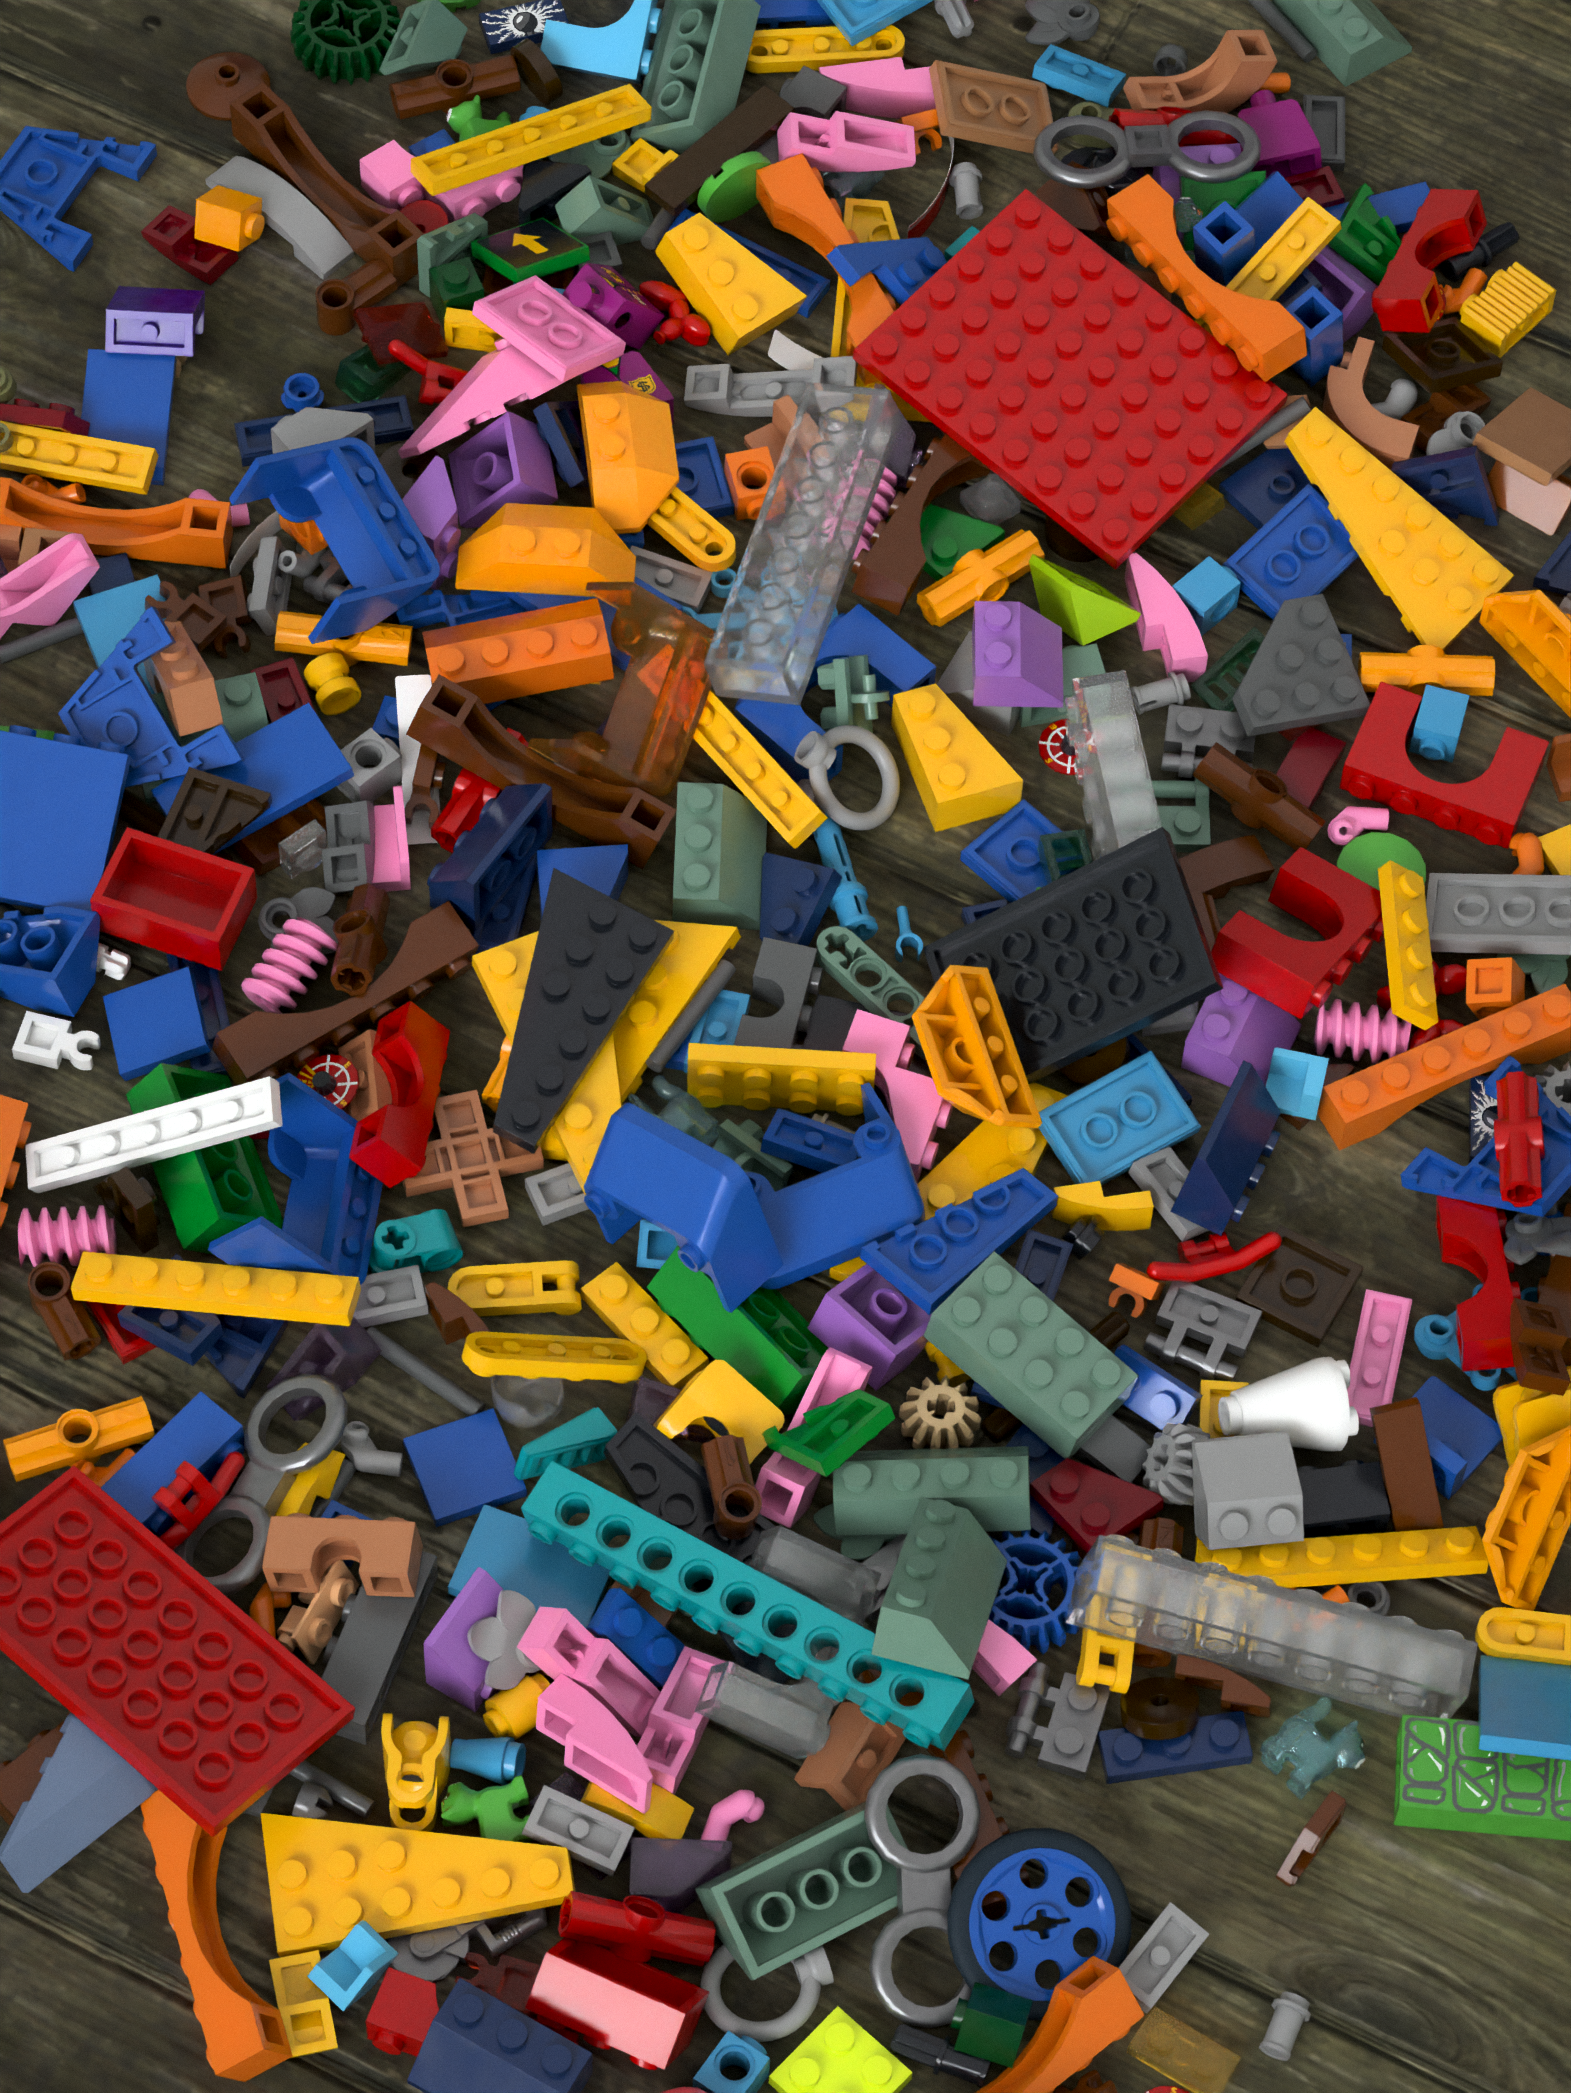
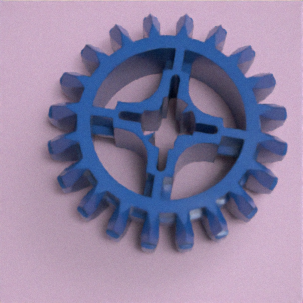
(1049, 1568)

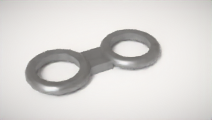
(1147, 148)
(269, 1474)
(921, 1880)

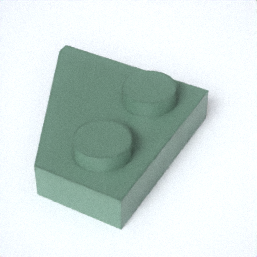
(448, 245)

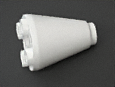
(1303, 1401)

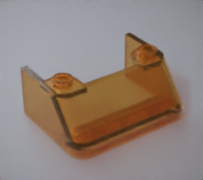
(656, 699)

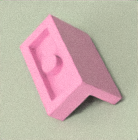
(391, 846)

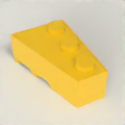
(726, 283)
(951, 761)

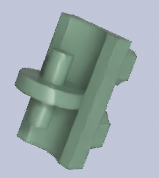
(854, 693)
(743, 1146)

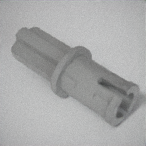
(956, 16)

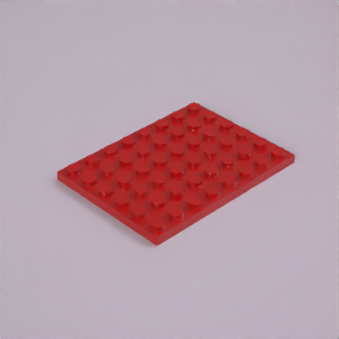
(1070, 378)

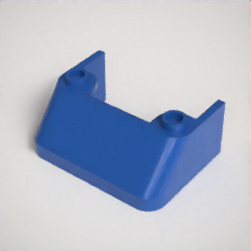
(360, 519)
(688, 1191)
(329, 1198)
(846, 1207)

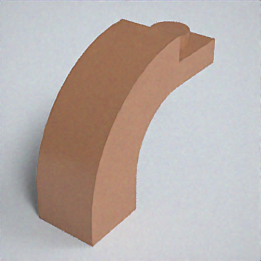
(1219, 84)
(1348, 407)

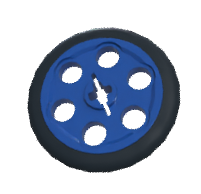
(998, 1869)

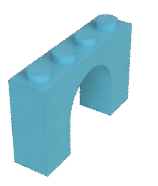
(608, 51)

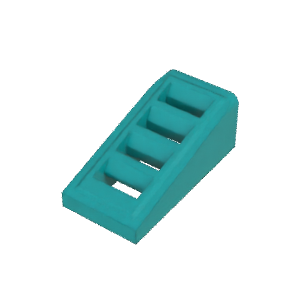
(570, 1445)

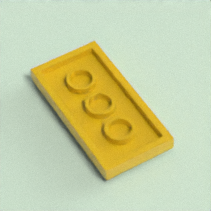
(779, 1078)

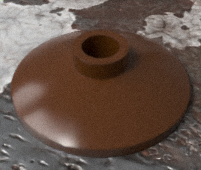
(222, 79)

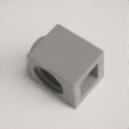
(371, 782)

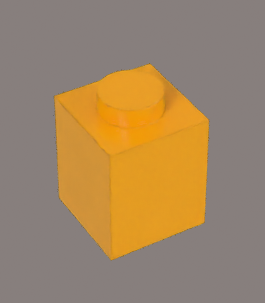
(228, 218)

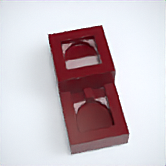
(173, 237)
(1310, 764)

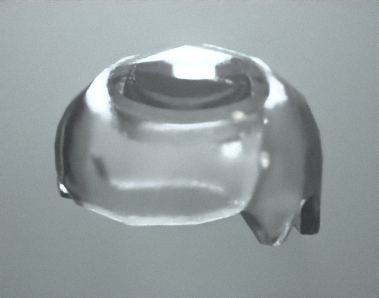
(527, 1401)

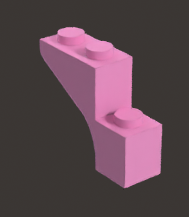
(390, 183)
(46, 583)
(909, 1096)
(785, 1484)

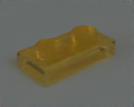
(1182, 2053)

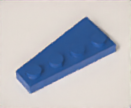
(942, 1252)

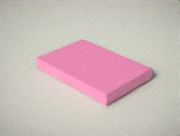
(549, 328)

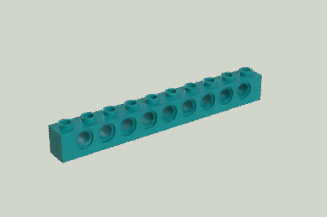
(564, 1494)

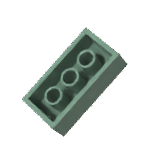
(1030, 1355)

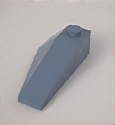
(75, 1802)

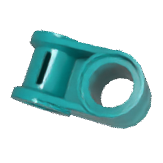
(416, 1240)

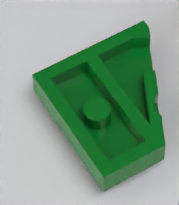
(1365, 237)
(950, 536)
(832, 1432)

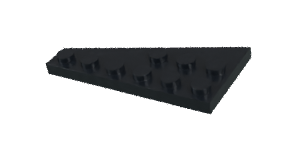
(579, 986)
(678, 1491)

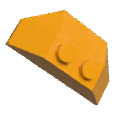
(627, 452)
(543, 552)
(1535, 636)
(973, 1049)
(1530, 1520)

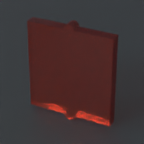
(405, 322)

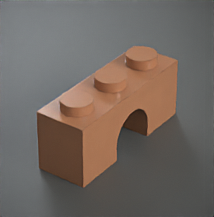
(185, 684)
(305, 1546)

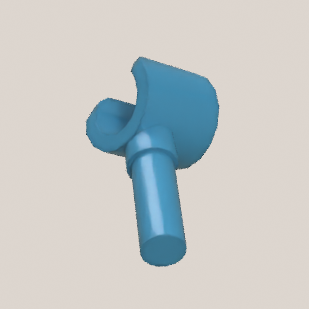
(906, 936)

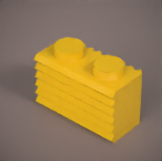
(1507, 308)

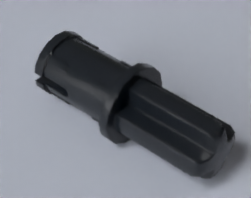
(1486, 248)
(939, 2055)

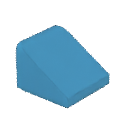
(654, 1245)

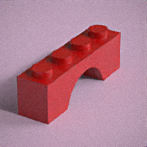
(1443, 227)
(412, 1055)
(1472, 1239)
(405, 2013)

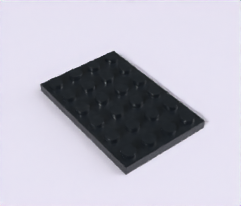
(1090, 954)

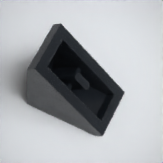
(545, 186)

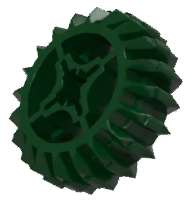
(343, 37)

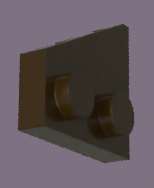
(211, 811)
(132, 1206)

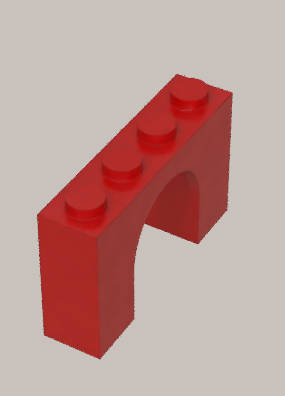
(1480, 808)
(1296, 971)

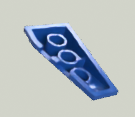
(49, 958)

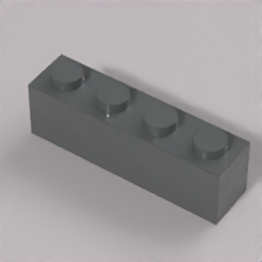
(372, 1648)

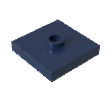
(1265, 485)

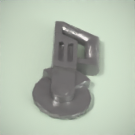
(438, 1951)

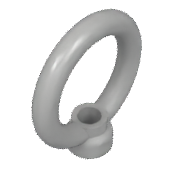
(818, 754)
(812, 1973)

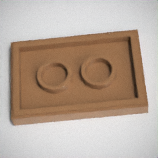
(989, 106)
(1530, 437)

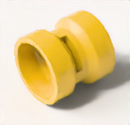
(331, 681)

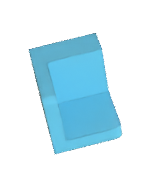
(1296, 1082)
(353, 1966)

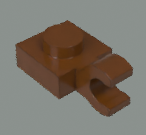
(428, 775)

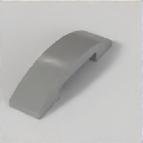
(288, 213)
(752, 394)

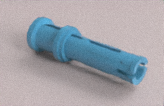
(850, 895)

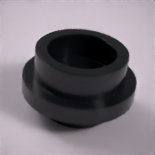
(1083, 1236)

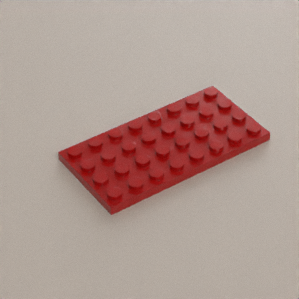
(155, 1654)

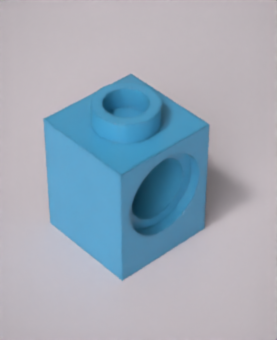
(1209, 593)
(1439, 723)
(739, 2052)

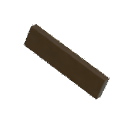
(737, 133)

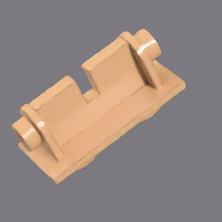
(313, 1626)

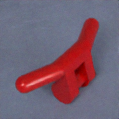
(431, 372)
(1212, 1258)
(203, 1501)

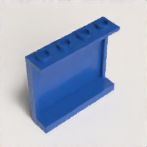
(56, 816)

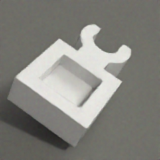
(49, 1039)

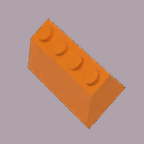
(523, 652)

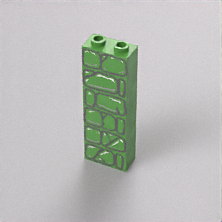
(1458, 1787)

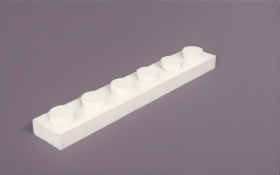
(154, 1135)

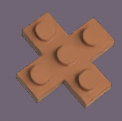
(470, 1161)

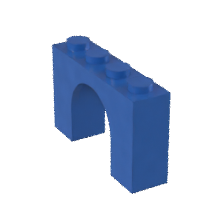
(1226, 244)
(858, 632)

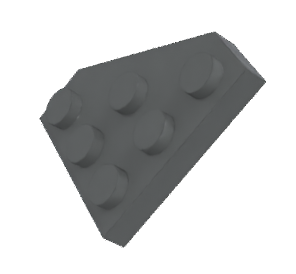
(1300, 673)

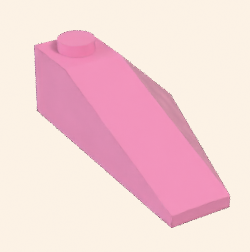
(495, 380)

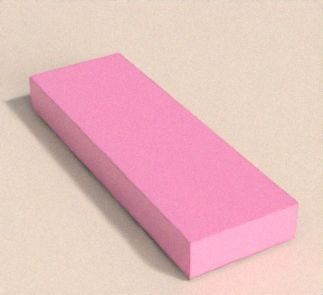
(1377, 1352)

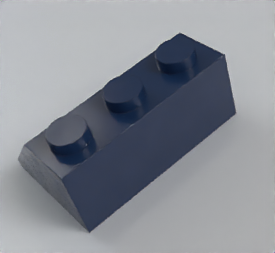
(493, 852)
(1230, 1155)
(493, 2048)

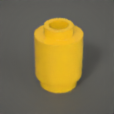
(515, 1710)

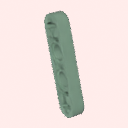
(863, 958)

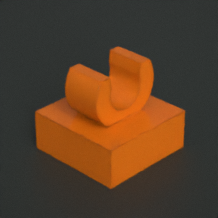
(925, 126)
(1137, 1285)

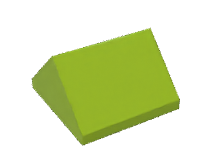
(1077, 603)

